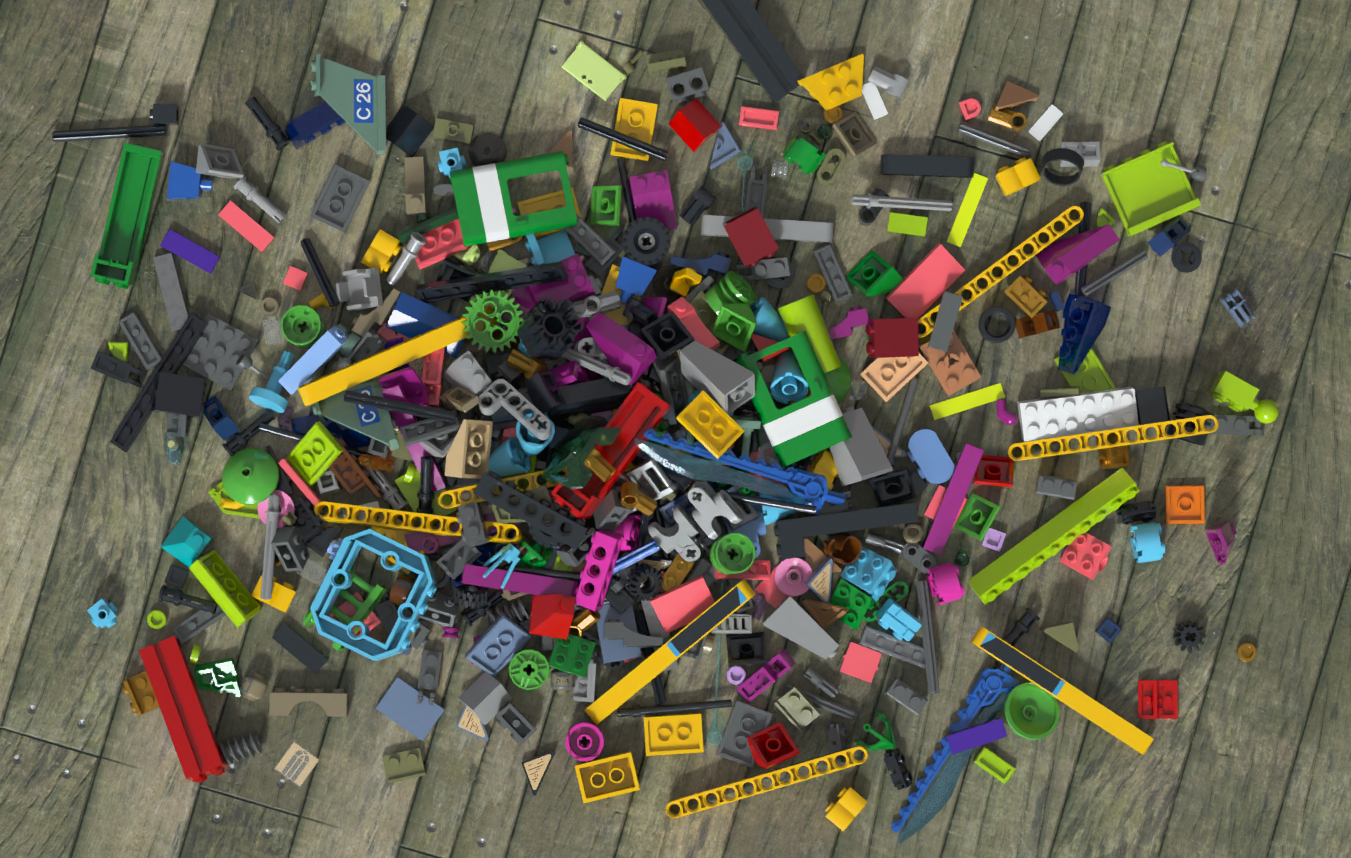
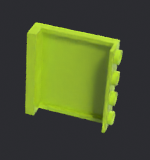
(1147, 191)

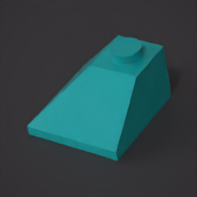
(187, 541)

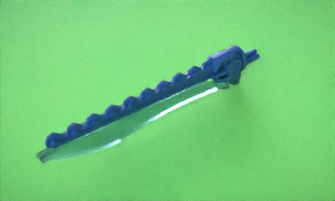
(801, 482)
(983, 693)

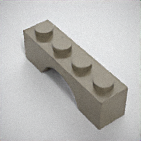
(334, 702)

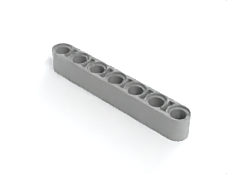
(780, 229)

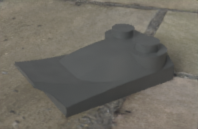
(672, 386)

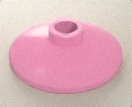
(285, 503)
(784, 580)

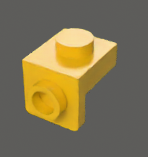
(683, 280)

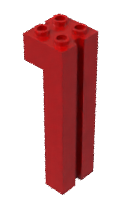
(637, 413)
(183, 710)

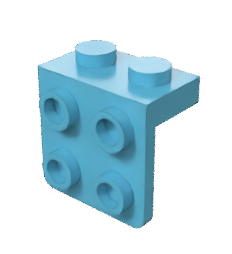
(550, 248)
(870, 573)

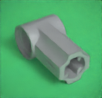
(891, 83)

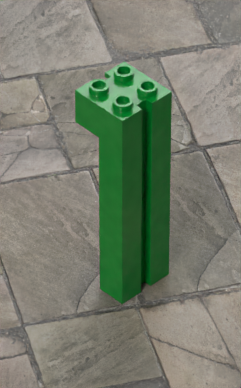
(128, 216)

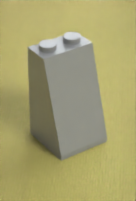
(468, 374)
(718, 376)
(862, 453)
(800, 628)

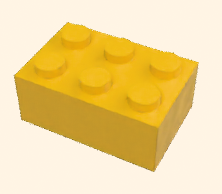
(607, 776)

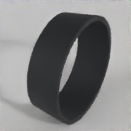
(1065, 155)

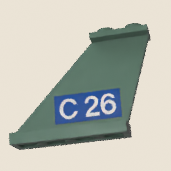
(355, 97)
(364, 419)

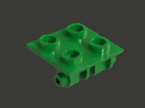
(855, 600)
(572, 655)

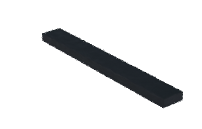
(492, 281)
(170, 364)

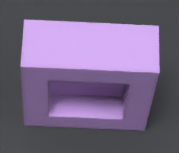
(993, 539)

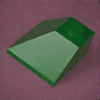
(874, 275)

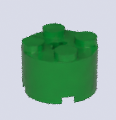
(804, 154)

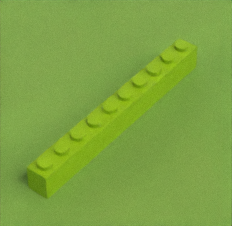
(1053, 536)

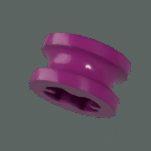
(427, 550)
(450, 632)

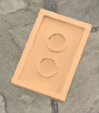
(892, 373)

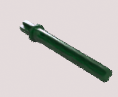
(429, 224)

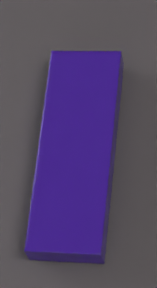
(190, 251)
(976, 735)

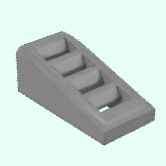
(331, 489)
(747, 625)

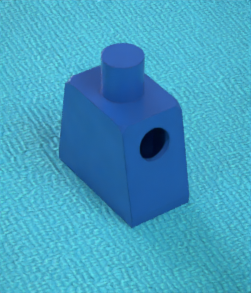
(186, 183)
(633, 279)

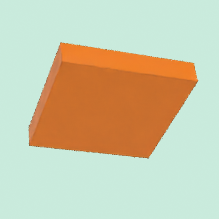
(1184, 504)

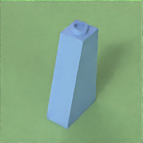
(313, 360)

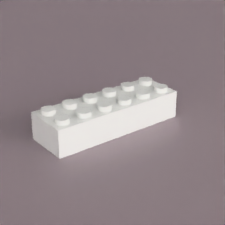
(1077, 413)

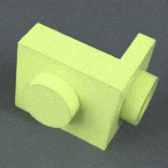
(469, 255)

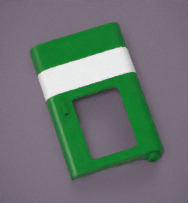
(486, 206)
(807, 424)

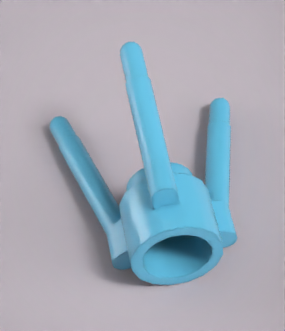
(507, 553)

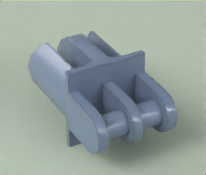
(1237, 307)

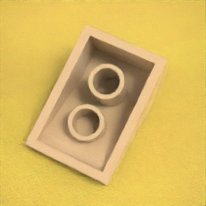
(470, 450)

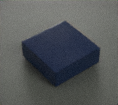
(1056, 301)
(1108, 630)

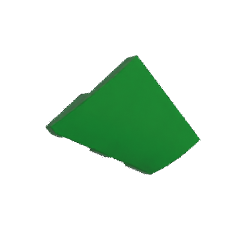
(218, 676)

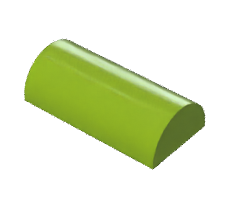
(806, 316)
(225, 588)

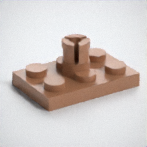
(952, 368)

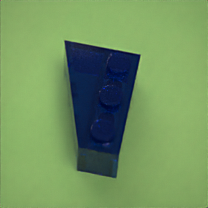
(313, 124)

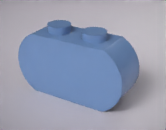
(930, 456)

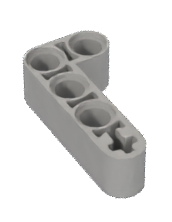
(519, 411)

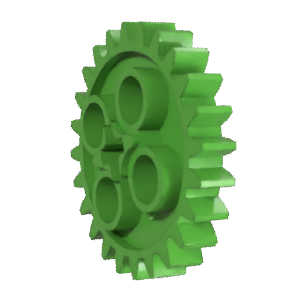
(500, 305)

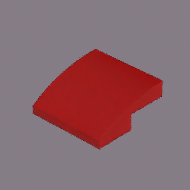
(1158, 699)

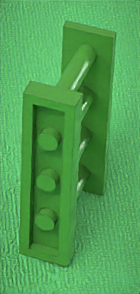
(363, 608)

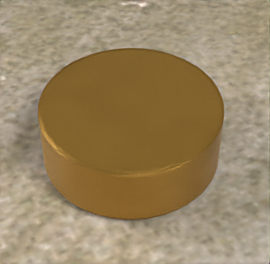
(833, 115)
(815, 283)
(1246, 652)

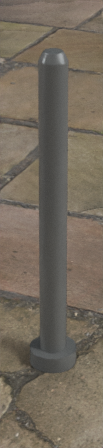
(901, 421)

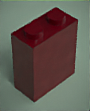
(751, 236)
(892, 337)

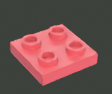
(1086, 555)

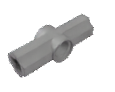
(601, 303)

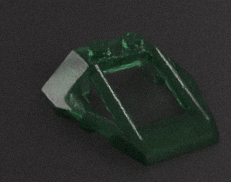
(573, 455)

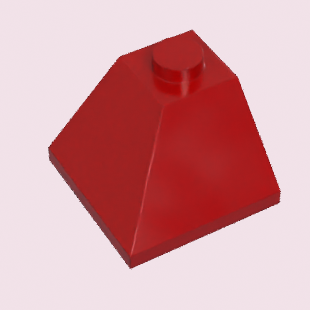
(551, 615)

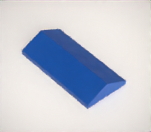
(416, 317)

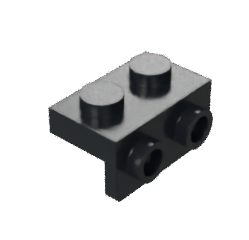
(307, 523)

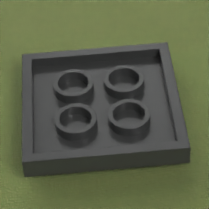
(218, 351)

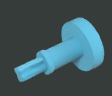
(269, 397)

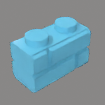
(898, 619)

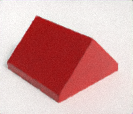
(694, 124)
(761, 343)
(994, 471)
(771, 746)

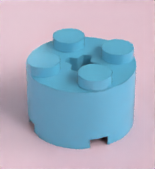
(1146, 542)

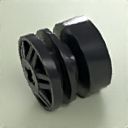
(1189, 411)

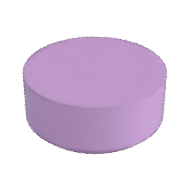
(736, 674)

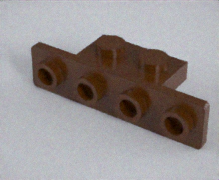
(350, 474)

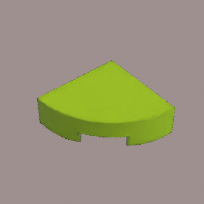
(1103, 218)
(119, 350)

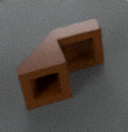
(1038, 324)

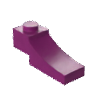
(855, 318)
(766, 675)

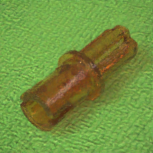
(376, 462)

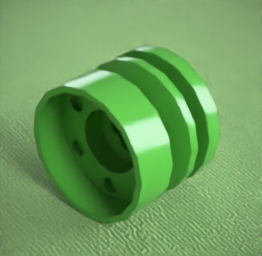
(730, 290)
(298, 317)
(740, 546)
(537, 660)

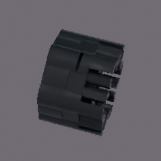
(555, 317)

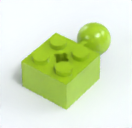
(1242, 396)

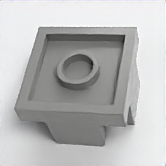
(360, 289)

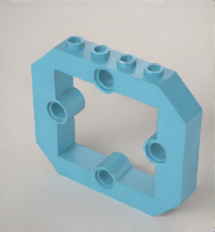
(330, 588)

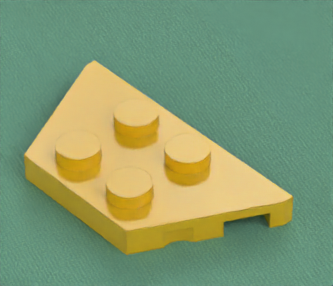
(837, 83)

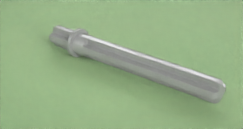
(898, 202)
(612, 373)
(269, 552)

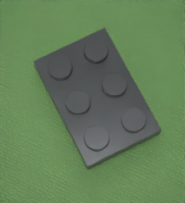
(340, 198)
(742, 723)

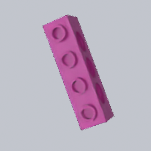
(584, 595)

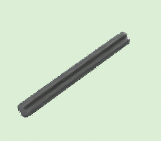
(928, 637)

